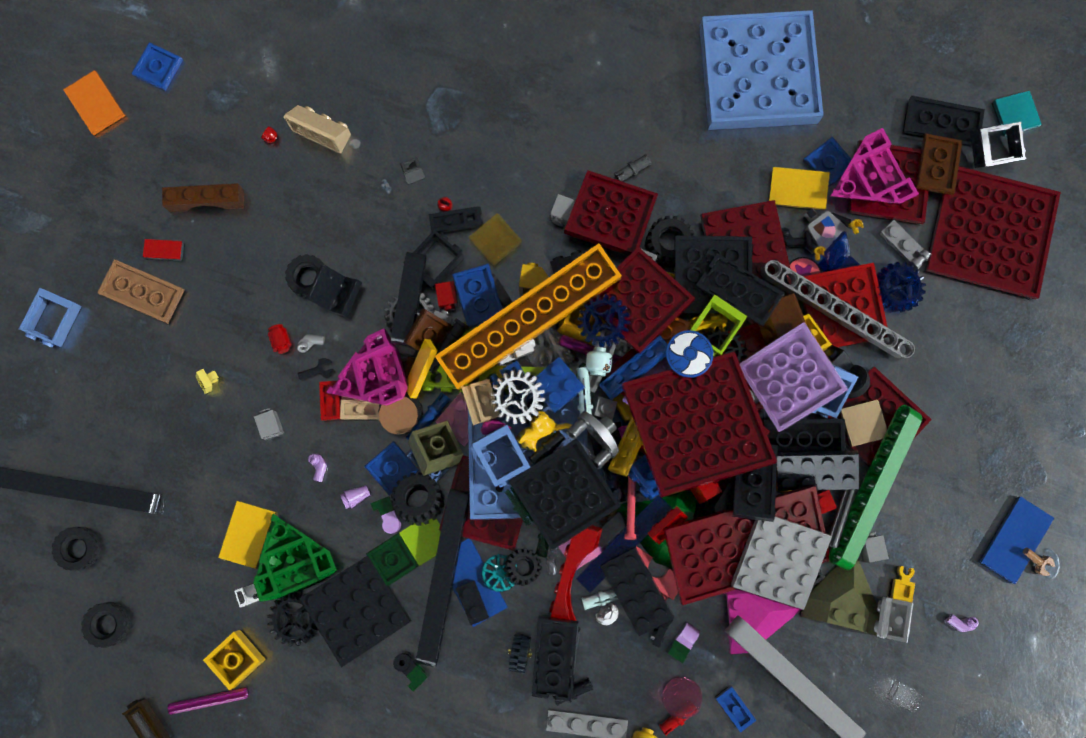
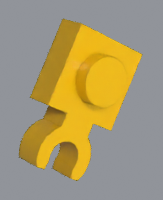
(902, 588)

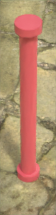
(631, 509)

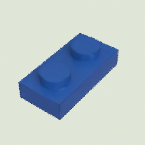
(735, 709)

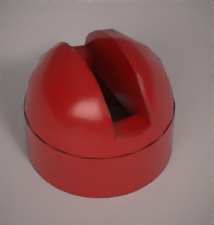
(269, 135)
(442, 207)

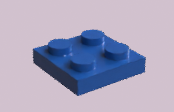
(559, 384)

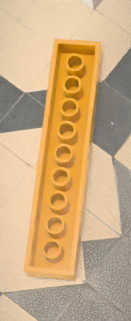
(528, 316)

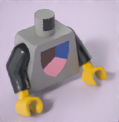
(825, 229)

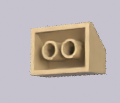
(318, 127)

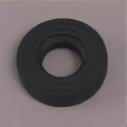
(863, 384)

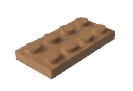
(141, 291)

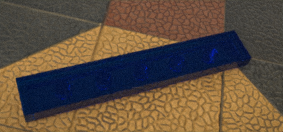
(652, 514)

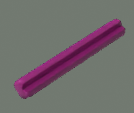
(581, 347)
(208, 700)

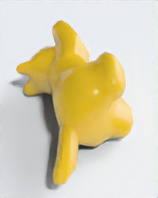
(540, 427)

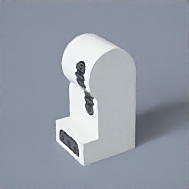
(246, 595)

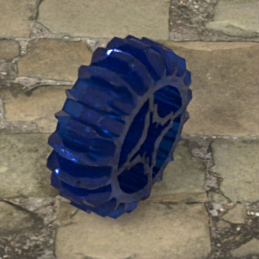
(895, 272)
(590, 309)

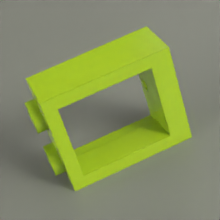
(727, 311)

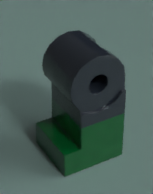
(411, 669)

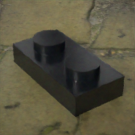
(472, 602)

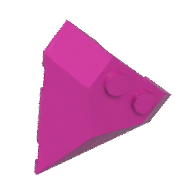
(875, 174)
(373, 372)
(759, 612)

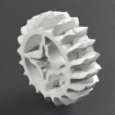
(502, 405)

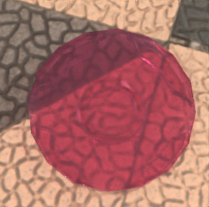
(682, 698)

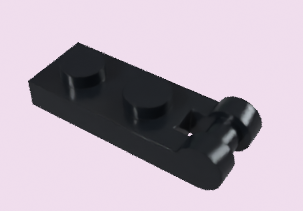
(456, 220)

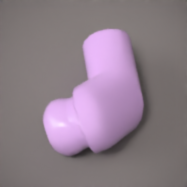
(319, 465)
(962, 625)

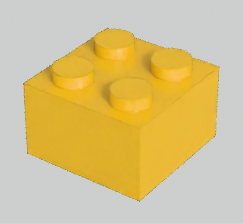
(234, 659)

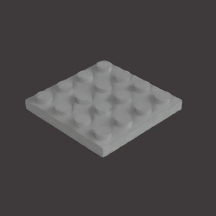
(781, 561)

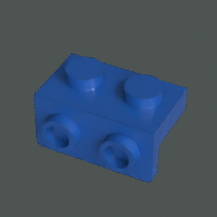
(643, 475)

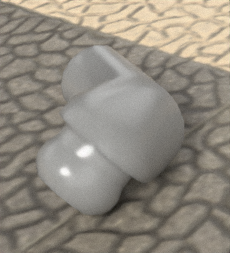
(308, 341)

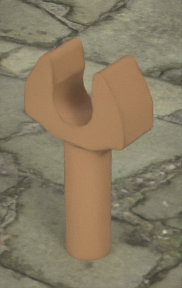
(1039, 561)

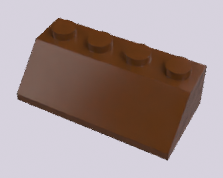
(782, 320)

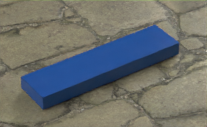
(635, 367)

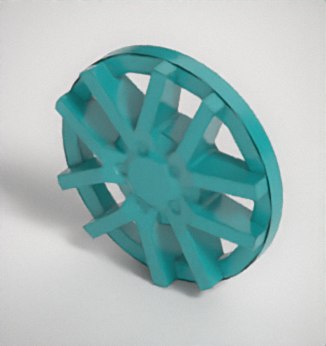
(497, 574)

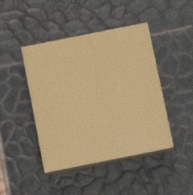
(864, 423)

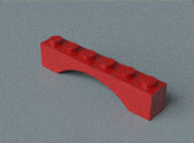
(579, 548)

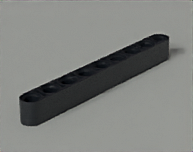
(79, 490)
(443, 577)

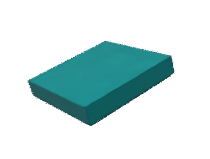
(1017, 109)

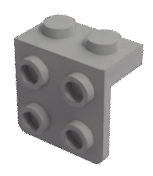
(893, 619)

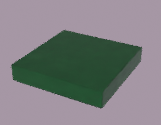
(392, 559)

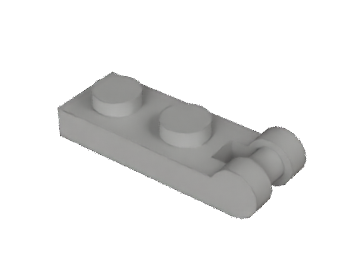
(904, 244)

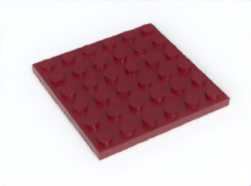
(994, 233)
(698, 425)

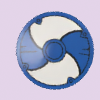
(689, 353)

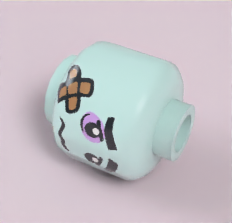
(598, 362)

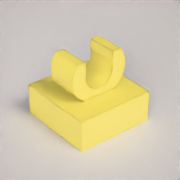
(206, 380)

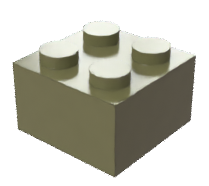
(435, 448)

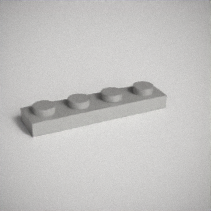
(586, 724)

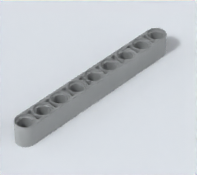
(846, 310)
(793, 679)

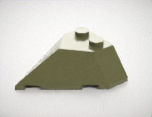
(843, 600)

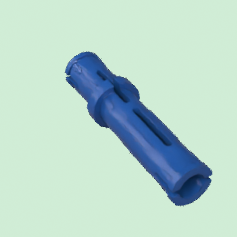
(431, 414)

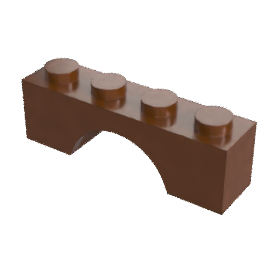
(186, 197)

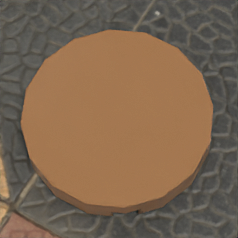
(399, 416)

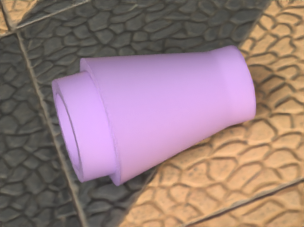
(354, 496)

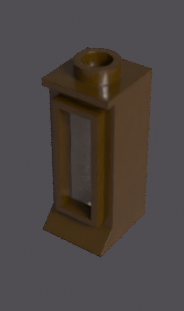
(144, 720)

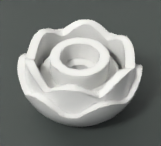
(607, 614)

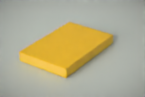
(799, 188)
(246, 534)

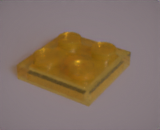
(495, 239)

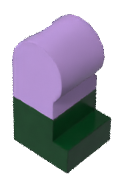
(391, 521)
(683, 642)

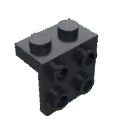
(334, 291)

